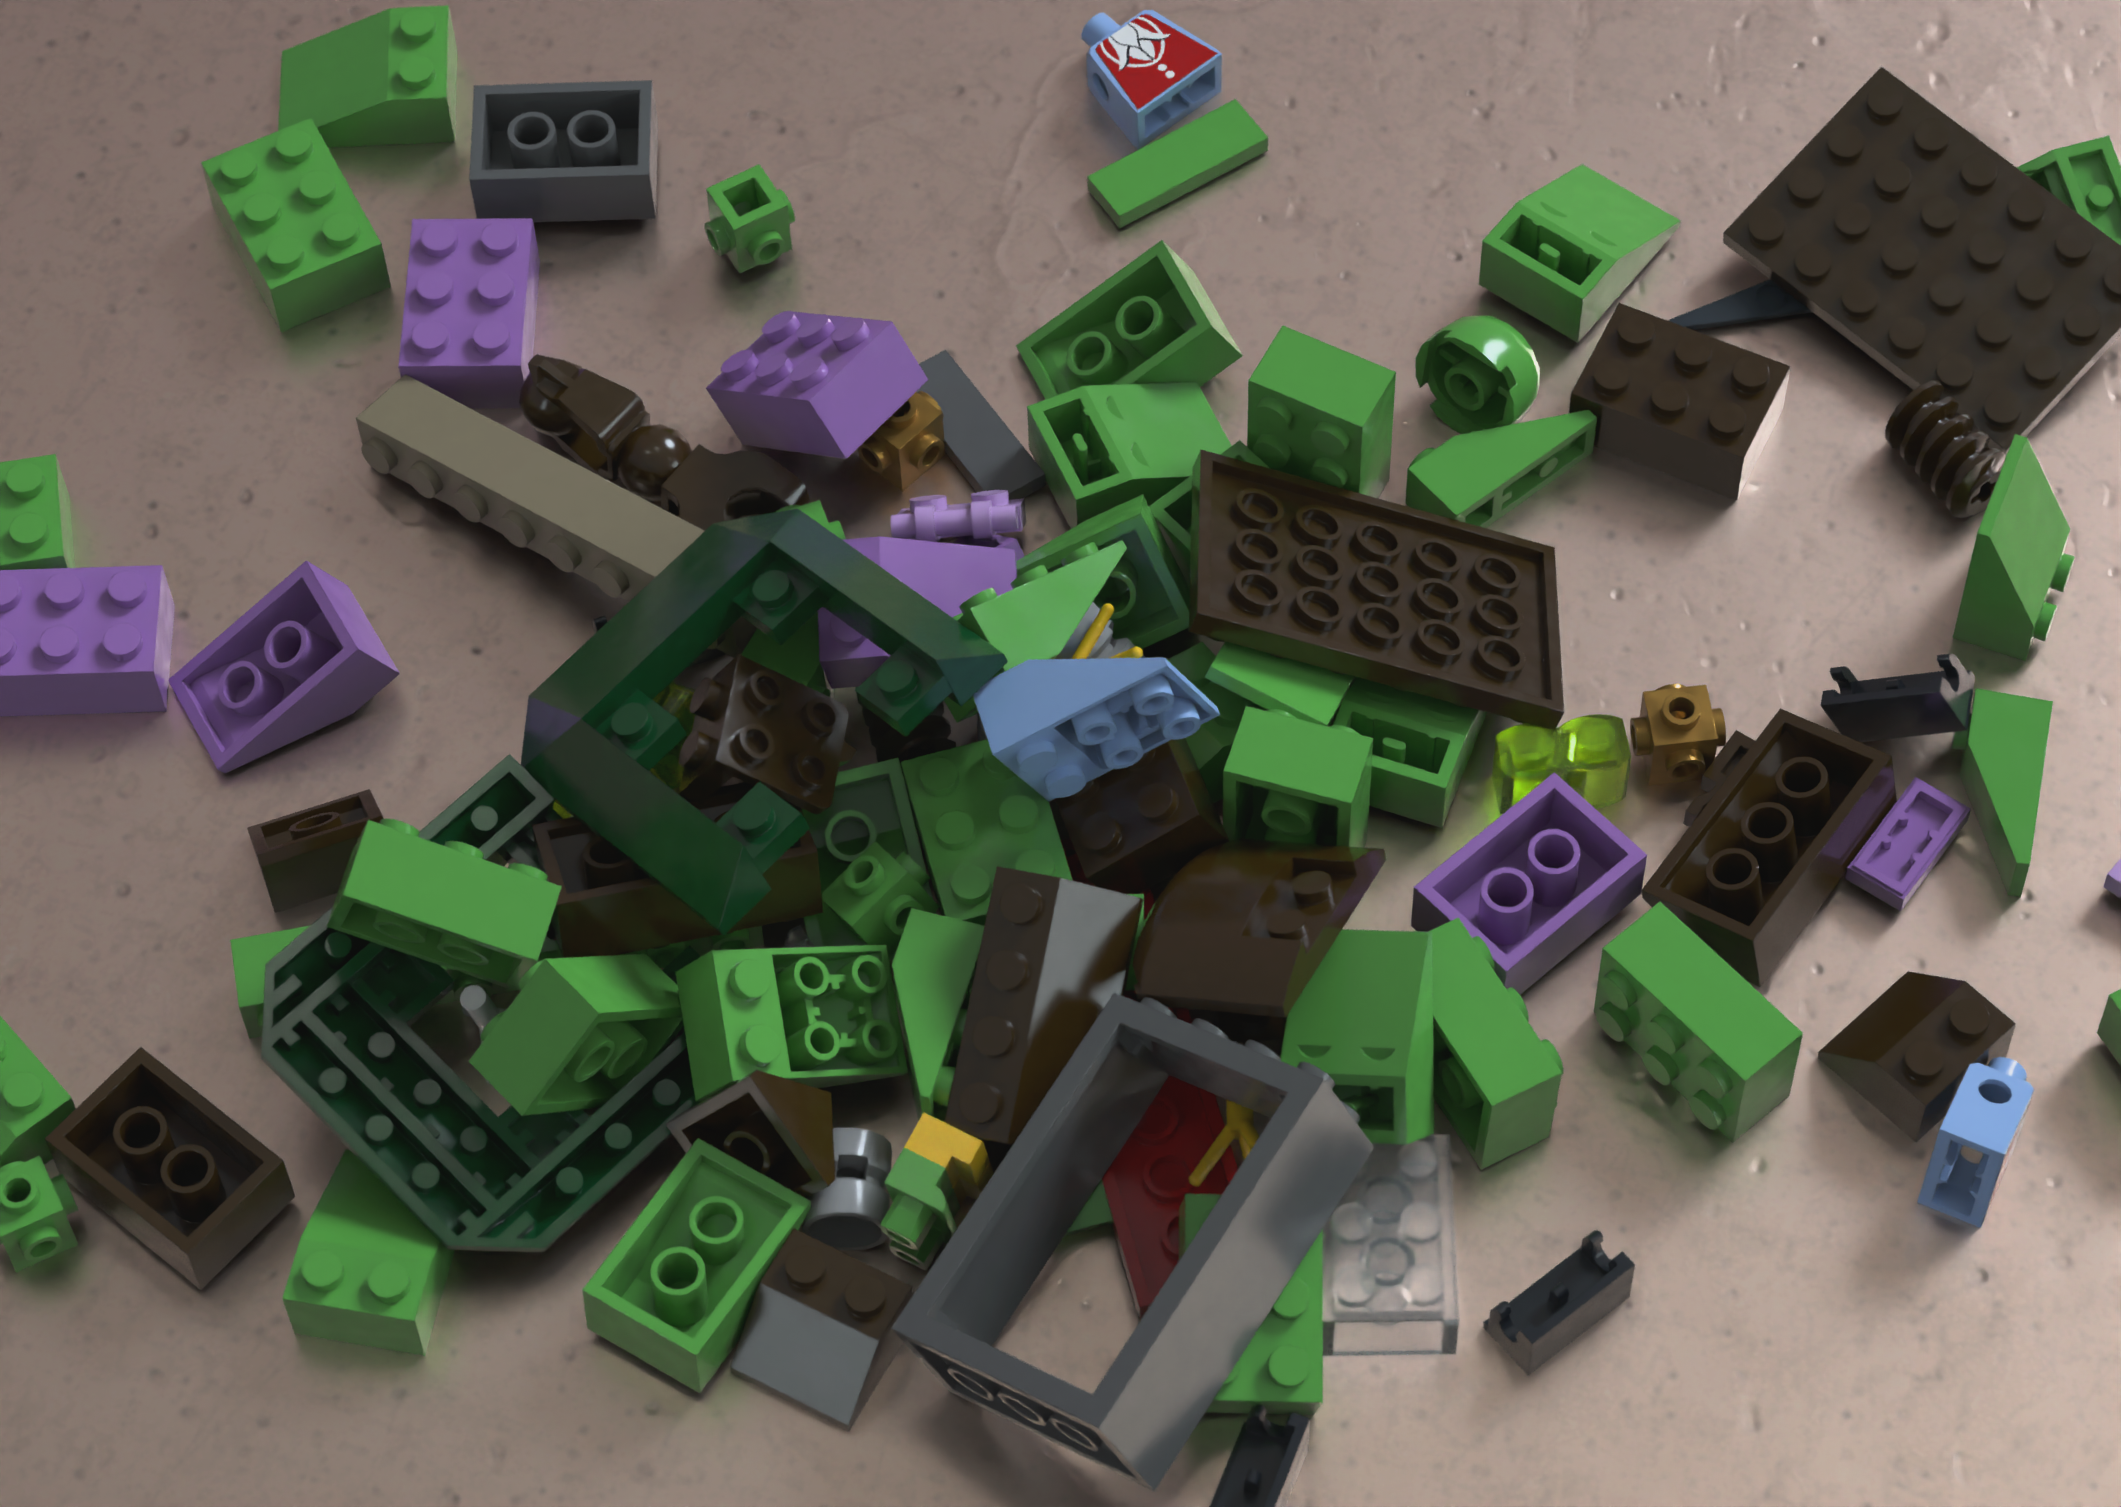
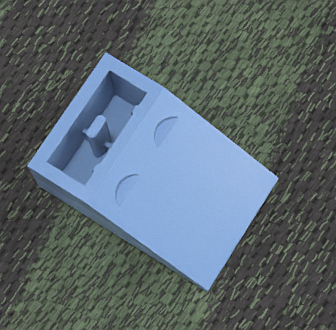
(1084, 717)

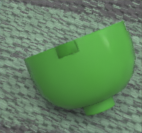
(1479, 373)

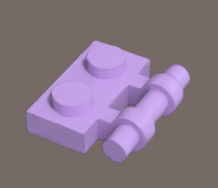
(933, 519)

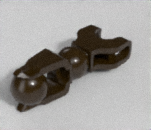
(613, 437)

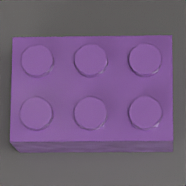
(471, 308)
(816, 383)
(85, 640)
(1534, 882)

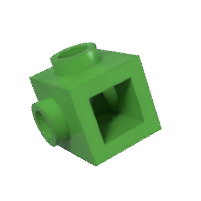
(749, 219)
(878, 894)
(34, 1213)

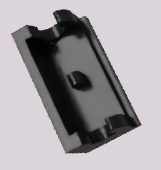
(1901, 704)
(1561, 1304)
(1264, 1462)

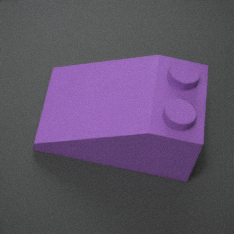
(936, 570)
(283, 670)

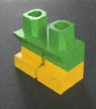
(929, 1187)

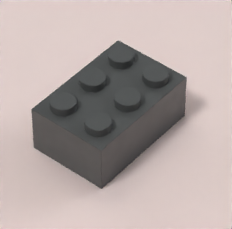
(564, 151)

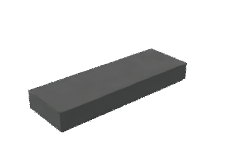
(976, 434)

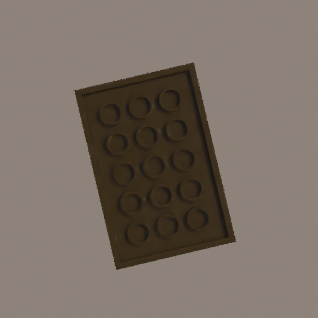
(1938, 259)
(1375, 590)

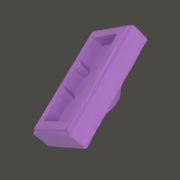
(1907, 843)

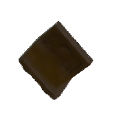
(763, 730)

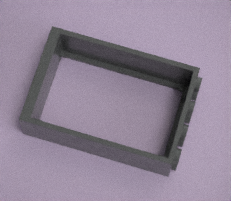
(1216, 1290)

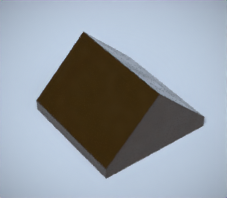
(310, 849)
(769, 1126)

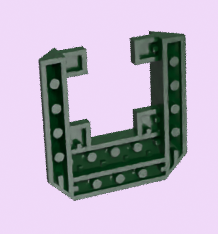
(600, 732)
(346, 1048)

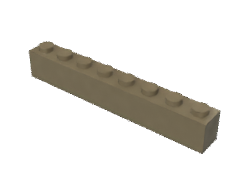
(527, 493)

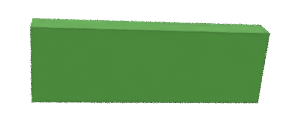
(1177, 163)

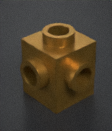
(907, 442)
(1677, 733)

